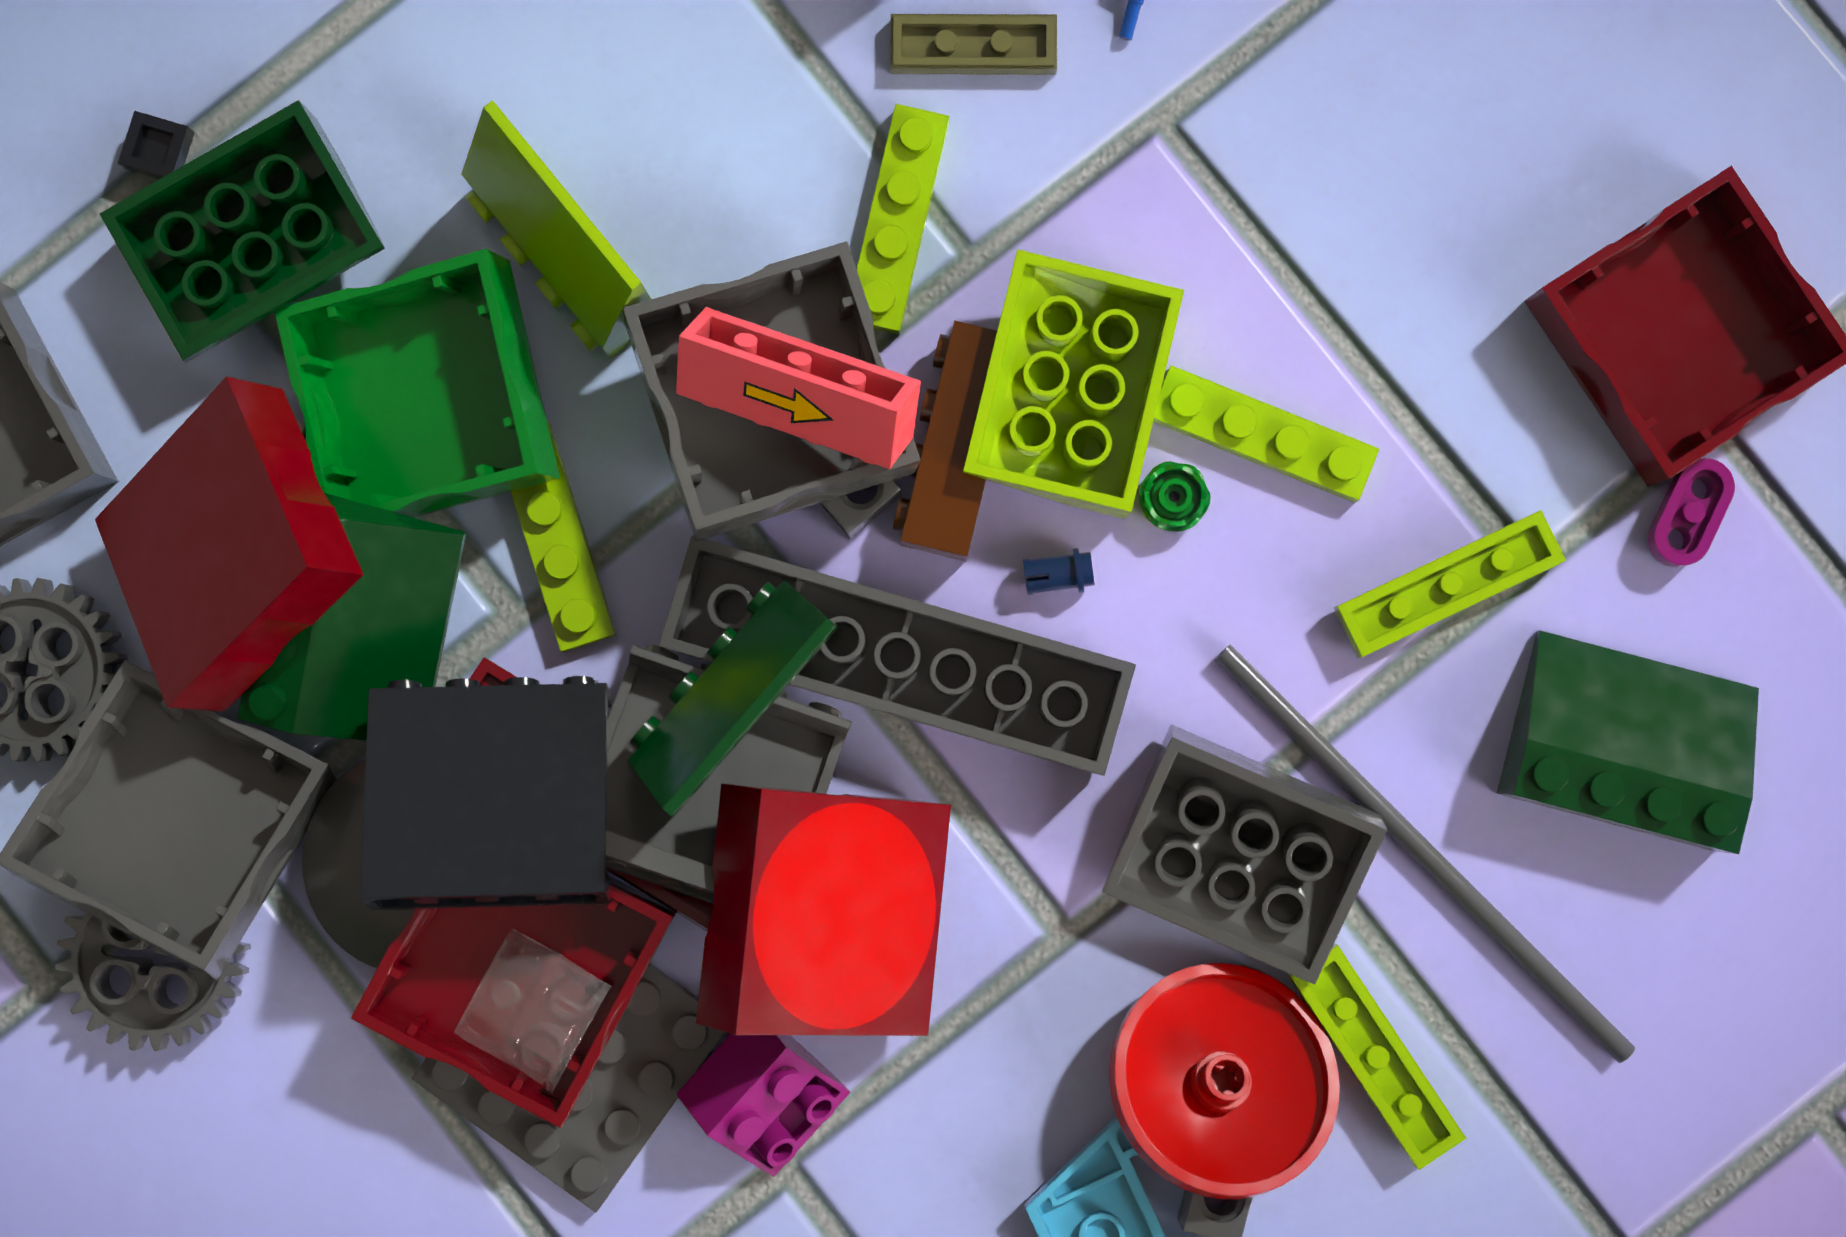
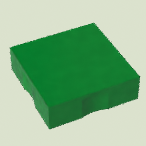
(420, 388)

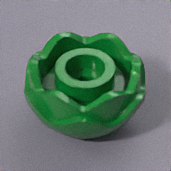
(1187, 483)

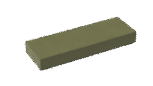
(973, 44)

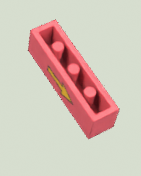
(797, 387)

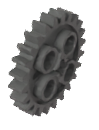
(79, 676)
(145, 1006)

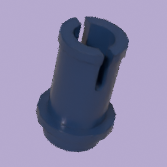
(1062, 572)

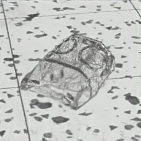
(532, 1009)

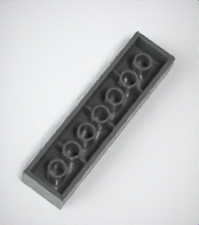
(917, 659)

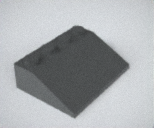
(1244, 854)

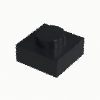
(155, 145)

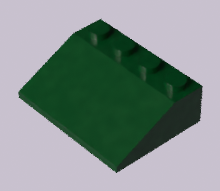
(243, 230)
(376, 633)
(729, 696)
(1634, 743)

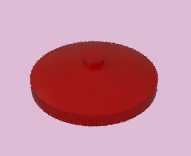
(1224, 1081)

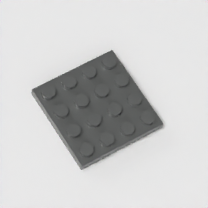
(620, 1106)

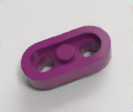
(1691, 516)

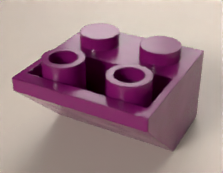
(762, 1097)

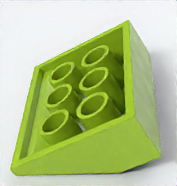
(551, 232)
(1073, 383)

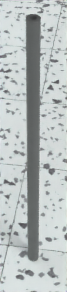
(1426, 854)

